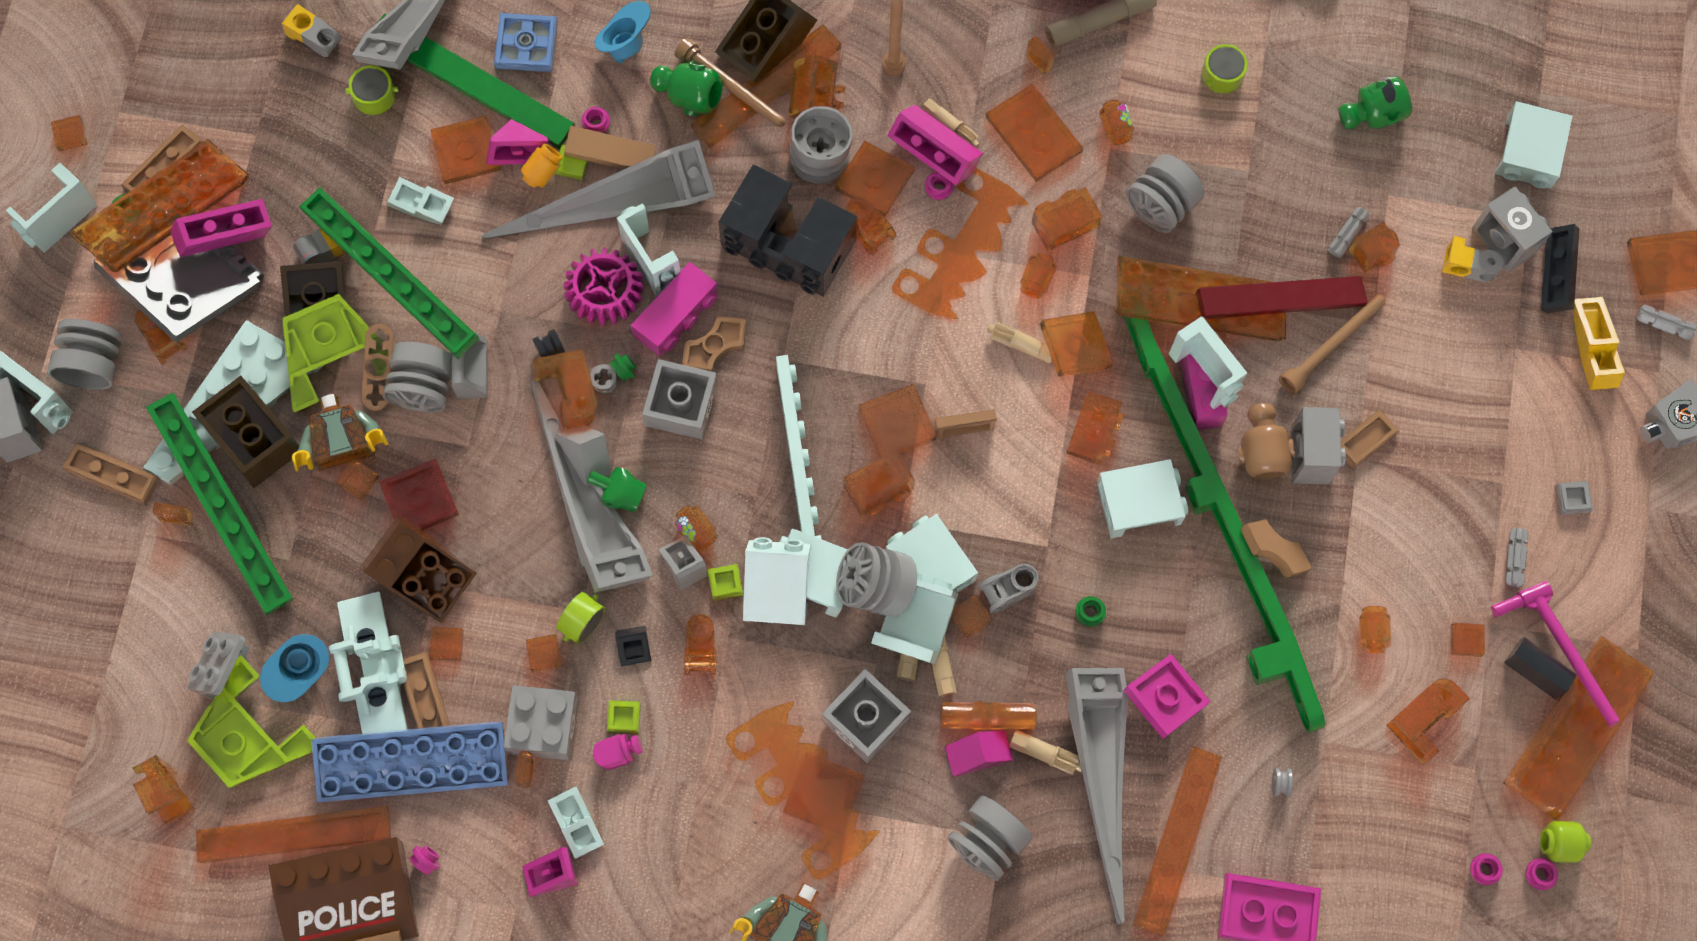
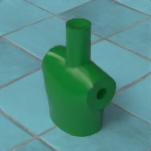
(620, 489)

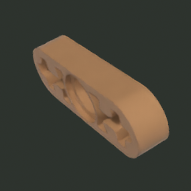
(370, 343)

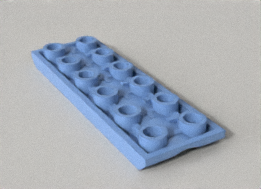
(409, 761)

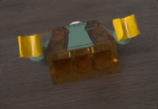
(337, 436)
(784, 919)

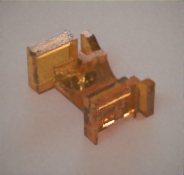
(160, 790)

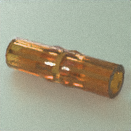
(988, 715)

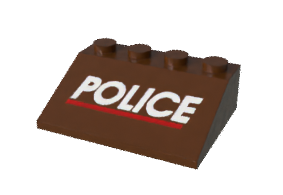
(345, 894)

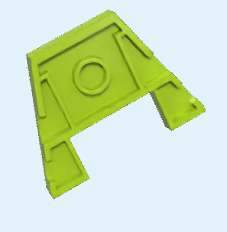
(319, 337)
(235, 742)

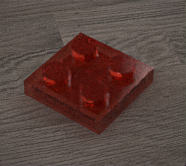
(420, 495)

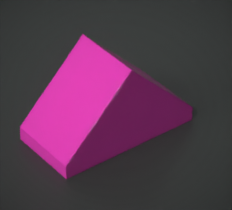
(513, 144)
(978, 752)
(550, 872)

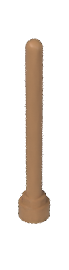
(689, 51)
(894, 60)
(1294, 379)

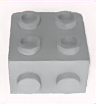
(216, 663)

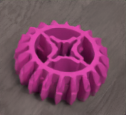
(620, 271)

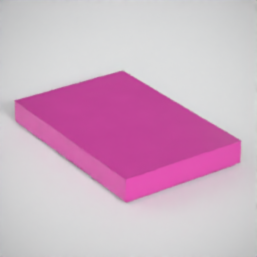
(1268, 910)

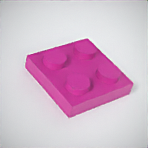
(1166, 696)

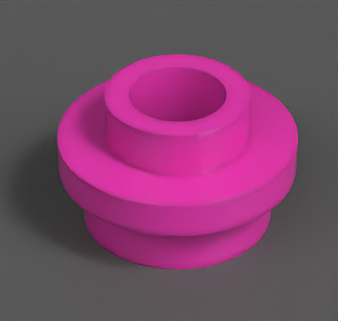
(595, 113)
(937, 178)
(425, 859)
(1495, 869)
(1550, 871)

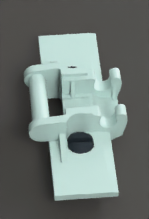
(382, 664)

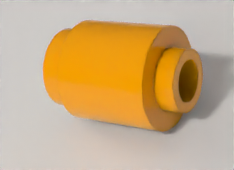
(541, 166)

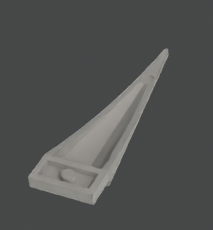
(398, 33)
(660, 182)
(600, 535)
(1099, 728)

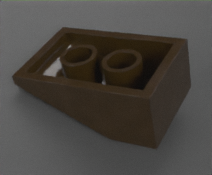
(765, 36)
(310, 284)
(247, 431)

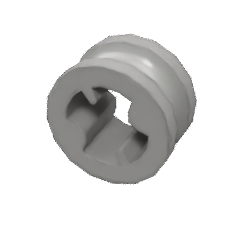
(610, 385)
(1282, 782)

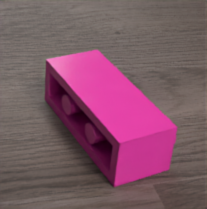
(935, 144)
(220, 228)
(675, 309)
(1199, 394)

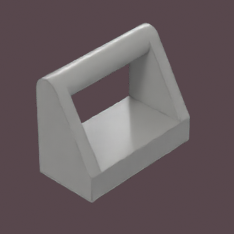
(471, 371)

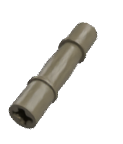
(1094, 19)

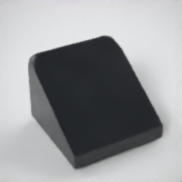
(633, 645)

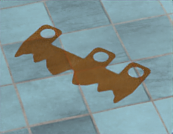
(958, 257)
(798, 770)

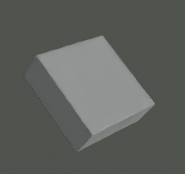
(1574, 498)

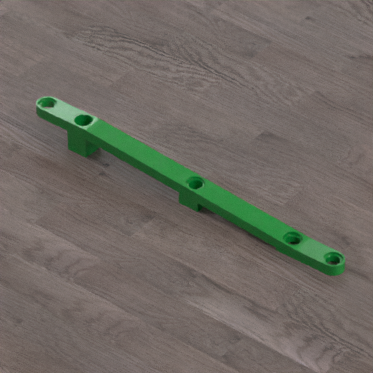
(1209, 494)

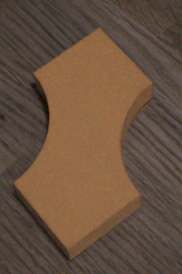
(725, 336)
(1282, 553)

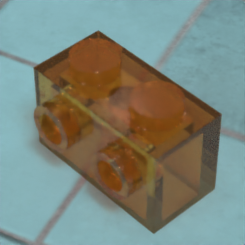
(1066, 218)

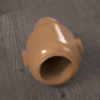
(1266, 447)

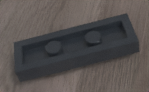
(1560, 269)

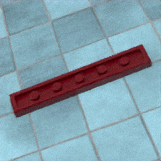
(1281, 297)

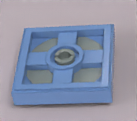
(525, 42)

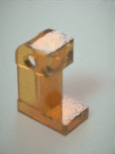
(575, 386)
(1424, 713)

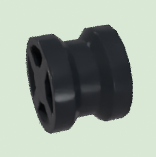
(549, 344)

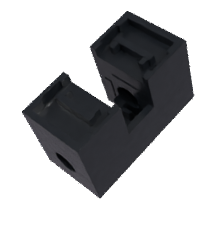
(810, 257)

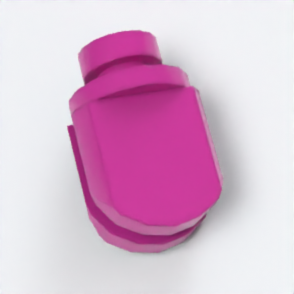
(616, 751)

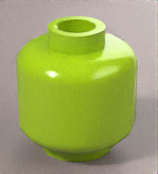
(1565, 841)

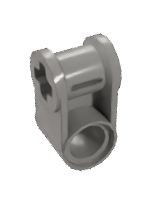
(1007, 587)

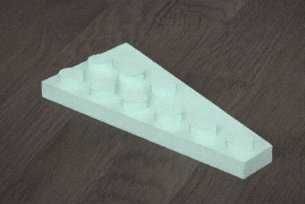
(254, 356)

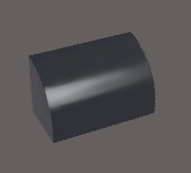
(1540, 668)

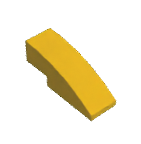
(1597, 344)

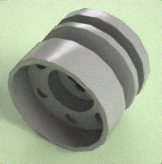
(823, 131)
(1165, 193)
(84, 354)
(418, 377)
(876, 579)
(985, 843)

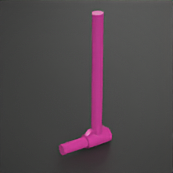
(1538, 598)

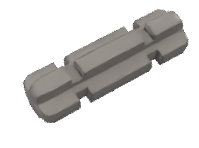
(1348, 232)
(1666, 322)
(1516, 557)

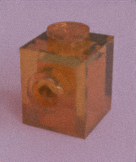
(1375, 247)

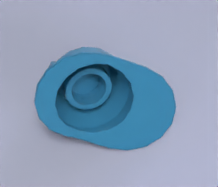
(623, 33)
(294, 667)

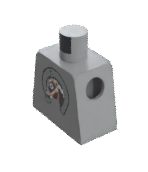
(1673, 418)

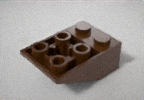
(418, 569)

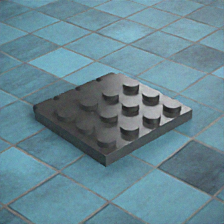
(184, 290)

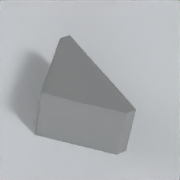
(585, 451)
(684, 562)

